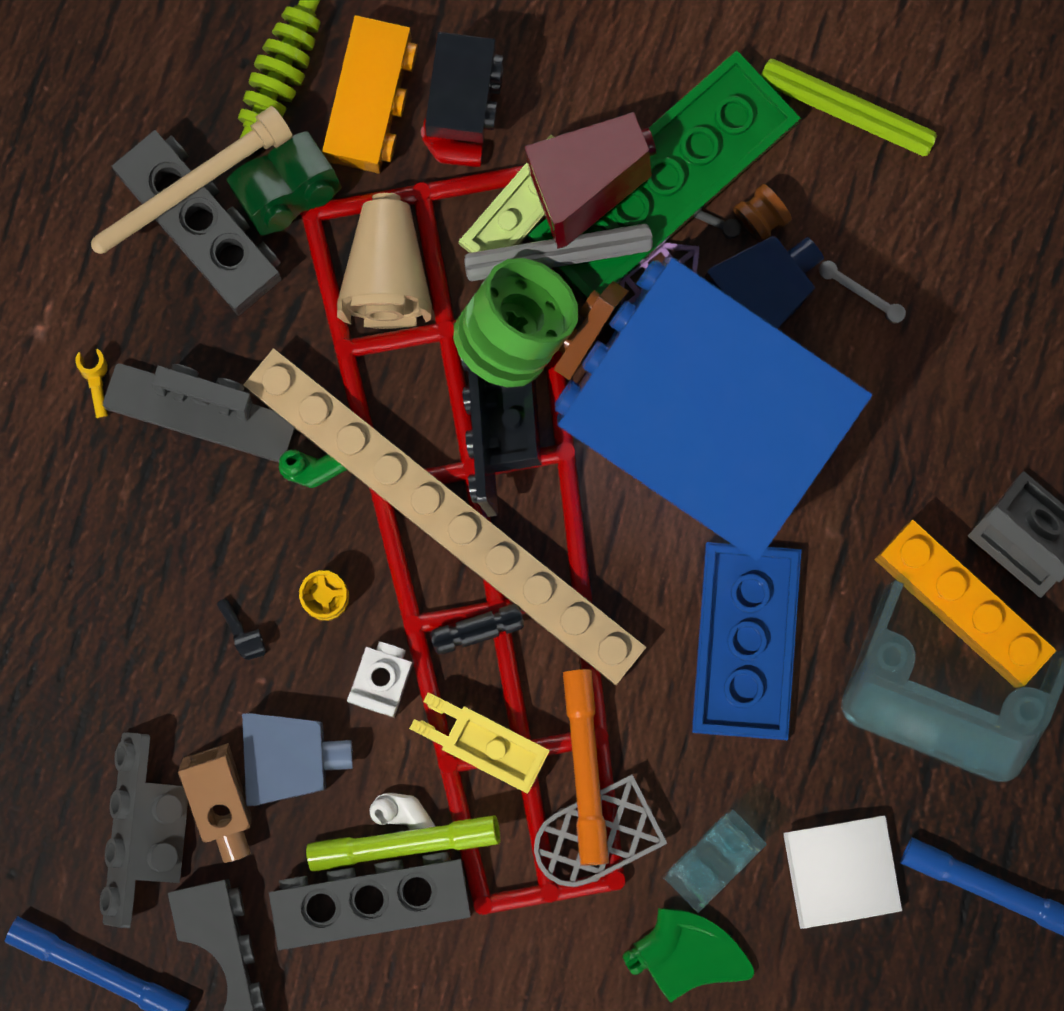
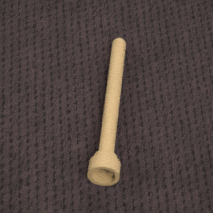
(266, 131)

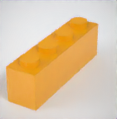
(965, 605)

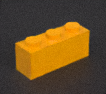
(369, 94)

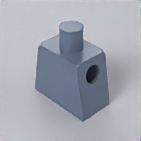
(288, 757)

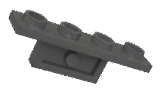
(199, 408)
(145, 831)

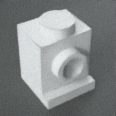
(381, 698)

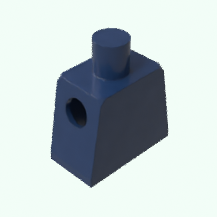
(768, 278)

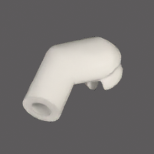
(400, 810)

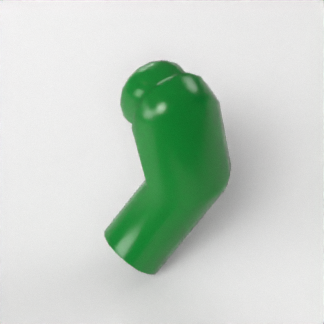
(307, 469)

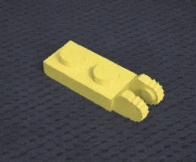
(485, 744)

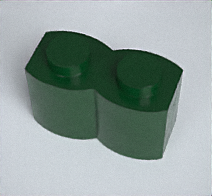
(284, 184)

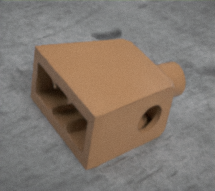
(213, 780)

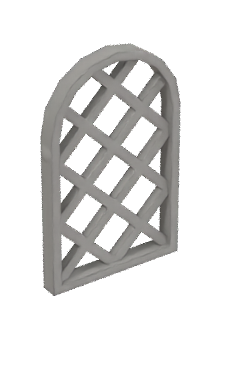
(600, 872)

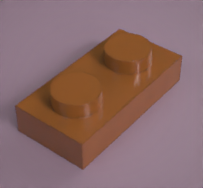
(598, 312)

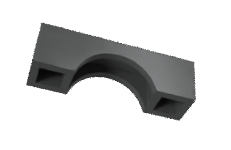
(209, 919)

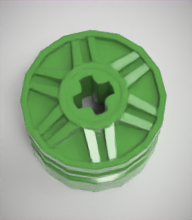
(515, 322)

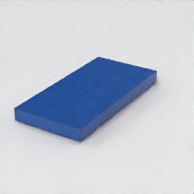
(746, 642)

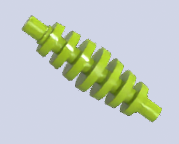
(280, 68)

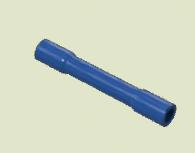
(944, 867)
(50, 948)

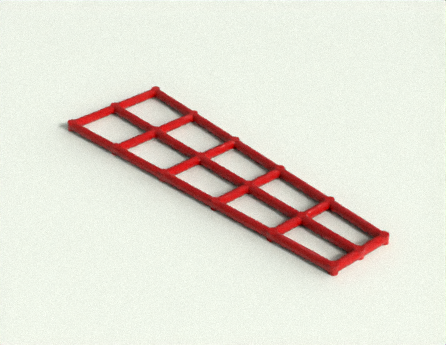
(417, 624)

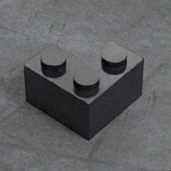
(461, 87)

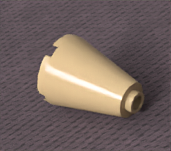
(385, 268)

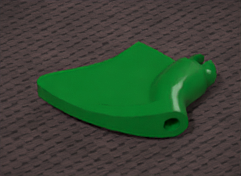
(687, 953)

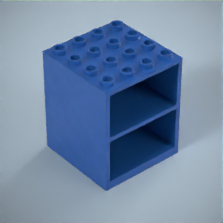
(710, 406)

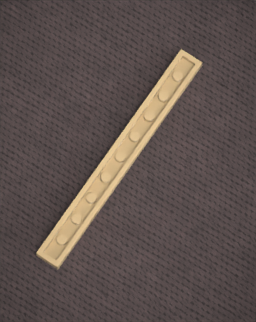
(444, 516)

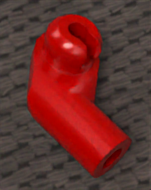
(451, 151)

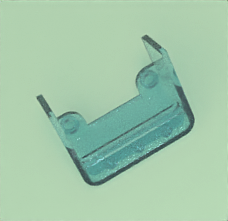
(935, 724)

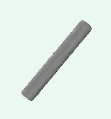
(583, 249)

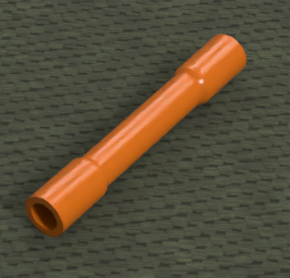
(590, 822)

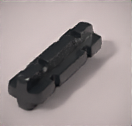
(477, 629)

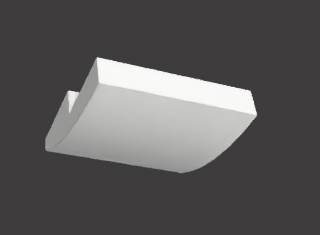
(842, 872)

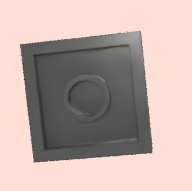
(1025, 534)

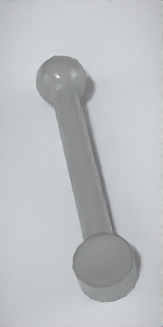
(894, 313)

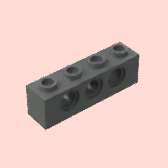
(238, 285)
(298, 928)

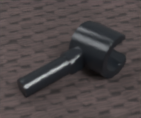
(248, 644)

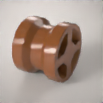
(762, 213)

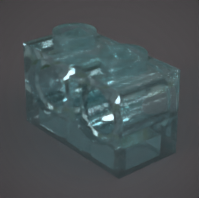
(714, 860)

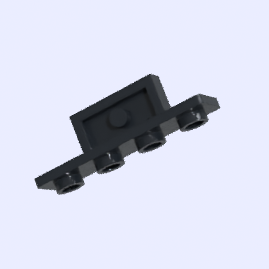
(501, 435)

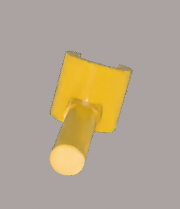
(95, 382)

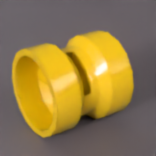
(319, 590)

